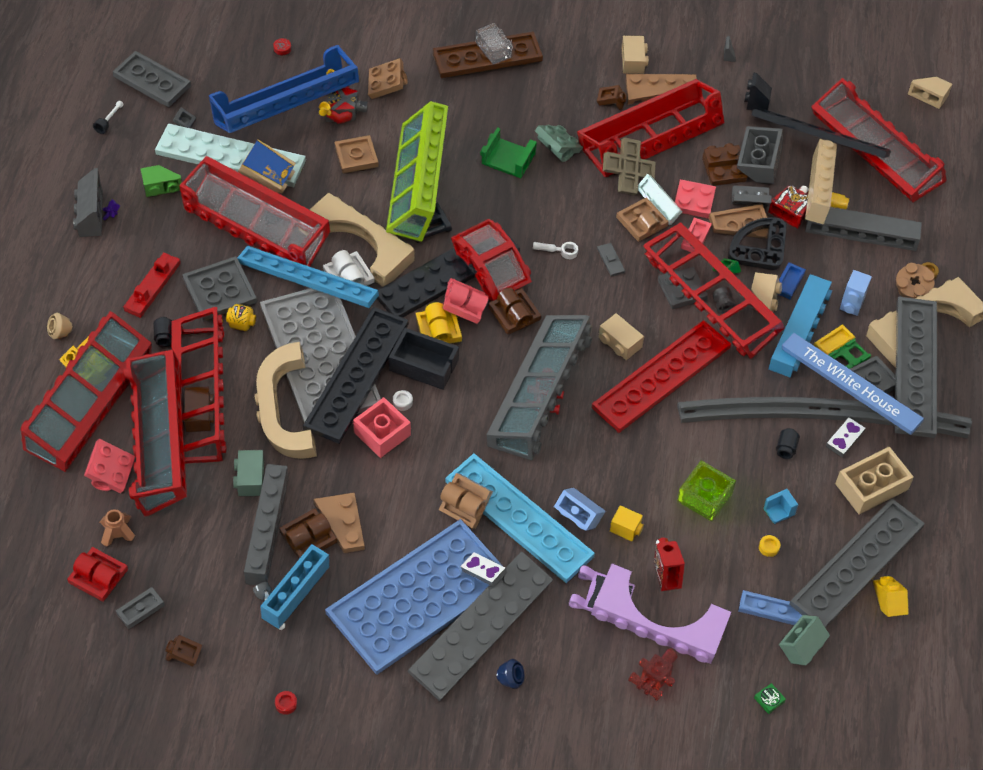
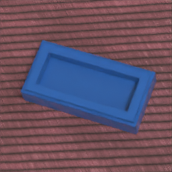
(790, 280)

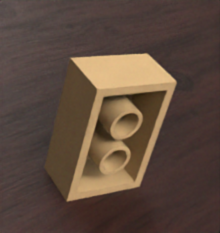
(874, 480)

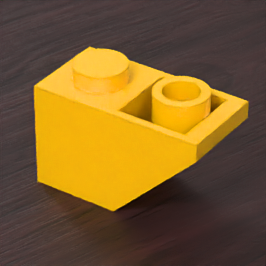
(891, 596)

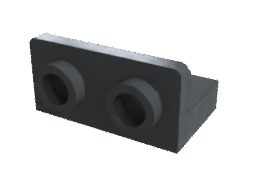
(750, 195)

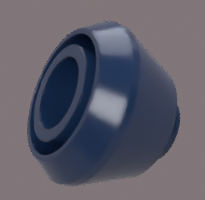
(511, 674)

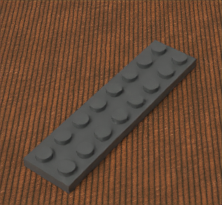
(917, 361)
(857, 563)
(479, 626)

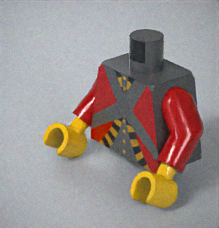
(342, 105)

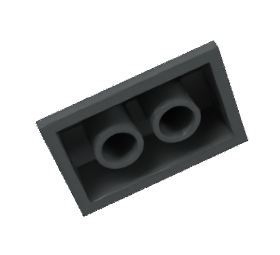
(761, 153)
(89, 205)

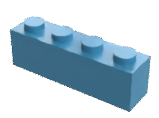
(295, 586)

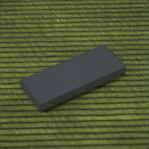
(611, 259)

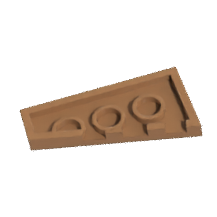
(648, 86)

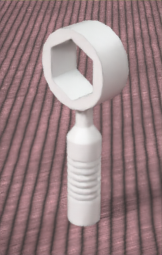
(551, 248)

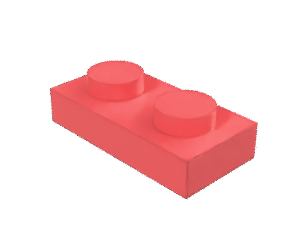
(700, 230)

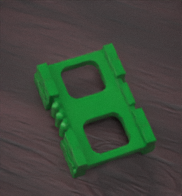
(844, 352)

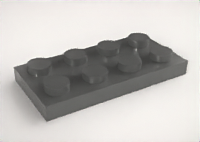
(152, 79)

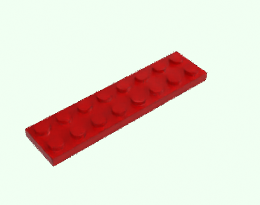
(661, 376)

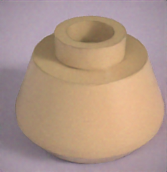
(58, 326)

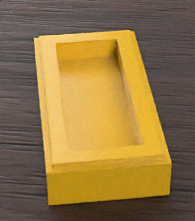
(834, 340)

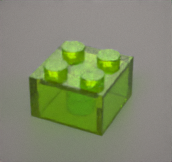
(706, 490)

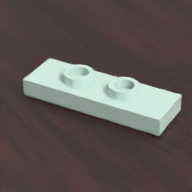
(659, 198)

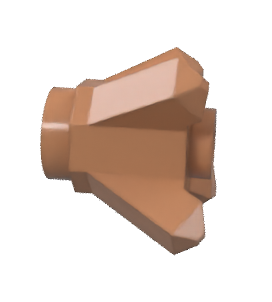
(116, 527)

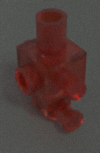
(655, 674)

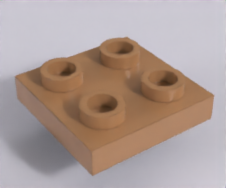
(386, 78)
(642, 219)

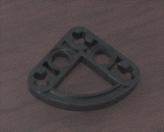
(770, 251)

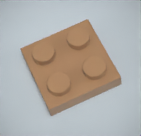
(356, 154)

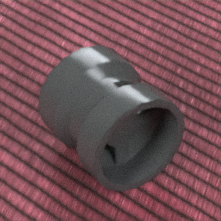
(722, 297)

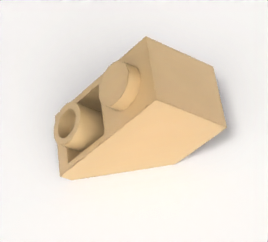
(766, 289)

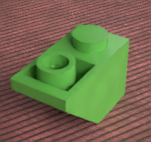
(159, 180)

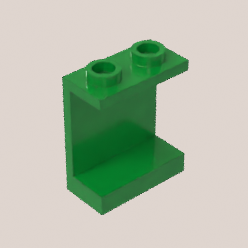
(507, 155)

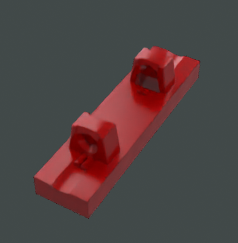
(152, 285)

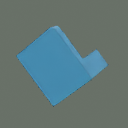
(780, 506)

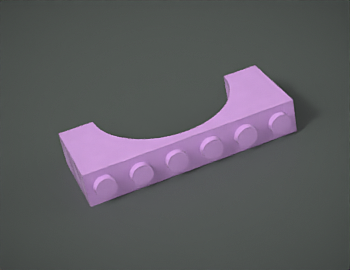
(696, 639)

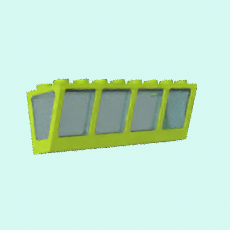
(417, 172)

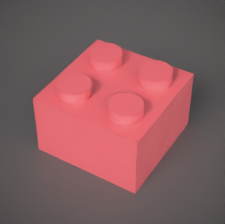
(382, 427)

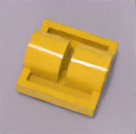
(439, 323)

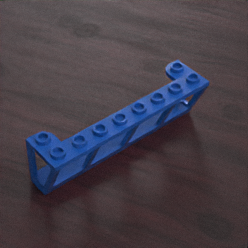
(284, 94)

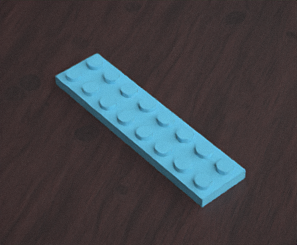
(527, 522)

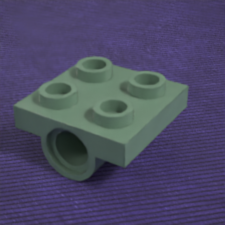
(558, 141)

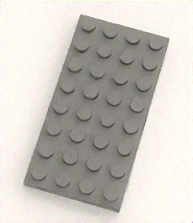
(325, 336)

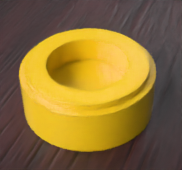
(769, 545)

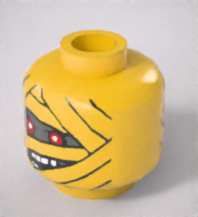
(240, 317)

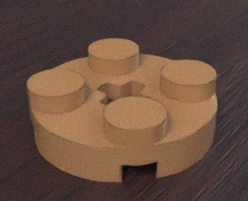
(914, 271)

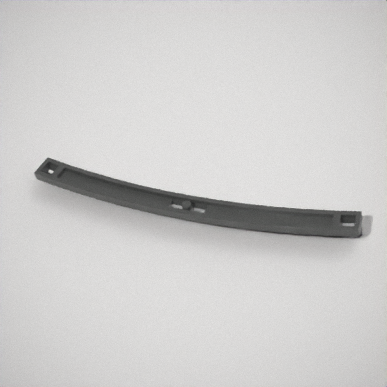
(799, 408)

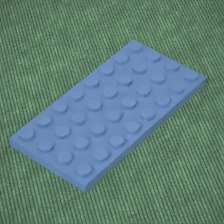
(411, 598)

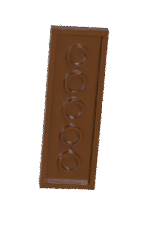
(469, 58)

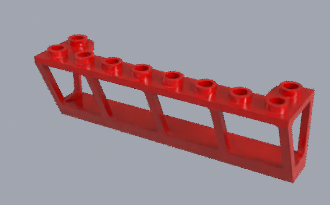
(610, 130)
(725, 274)
(218, 329)

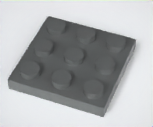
(219, 286)

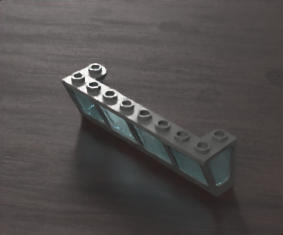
(538, 384)

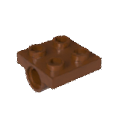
(514, 310)
(308, 530)

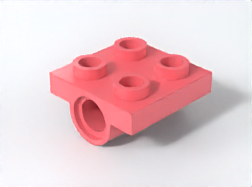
(464, 301)
(109, 467)

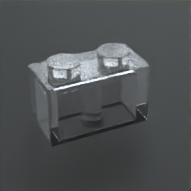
(494, 43)

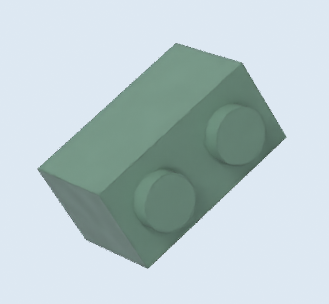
(249, 472)
(804, 640)

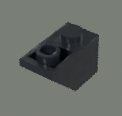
(759, 93)

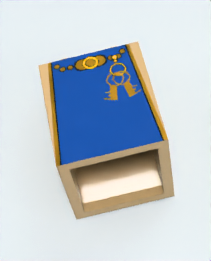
(267, 167)

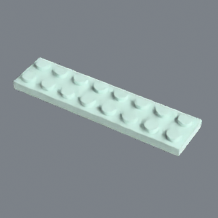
(195, 145)

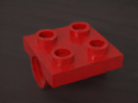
(96, 573)

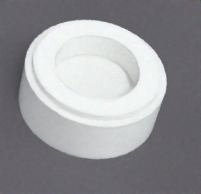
(402, 400)

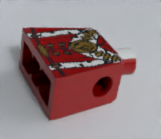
(790, 205)
(669, 555)

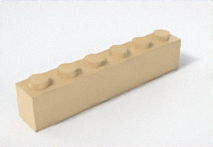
(821, 181)

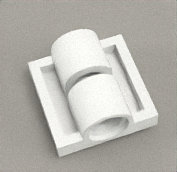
(349, 267)

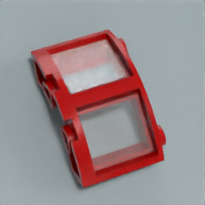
(493, 257)

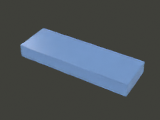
(768, 608)

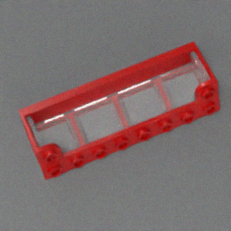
(906, 167)
(253, 212)

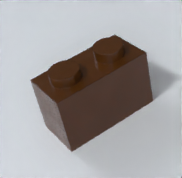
(196, 398)

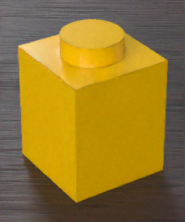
(626, 523)

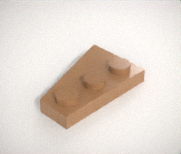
(734, 219)
(344, 520)

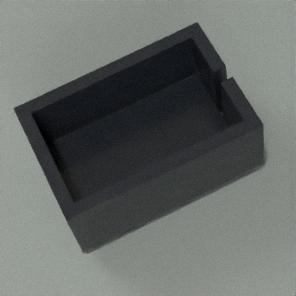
(423, 358)

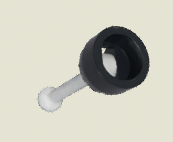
(102, 125)

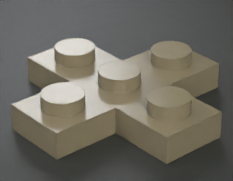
(628, 166)

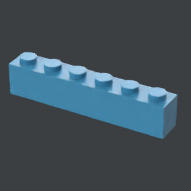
(802, 322)

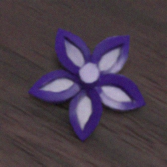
(111, 210)

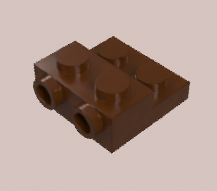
(722, 164)

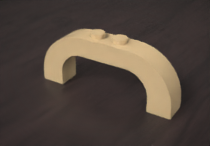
(275, 365)

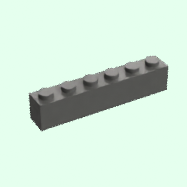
(868, 228)
(266, 524)

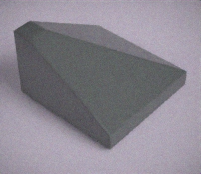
(729, 54)
(184, 118)

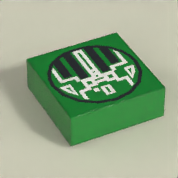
(769, 698)

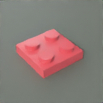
(695, 198)

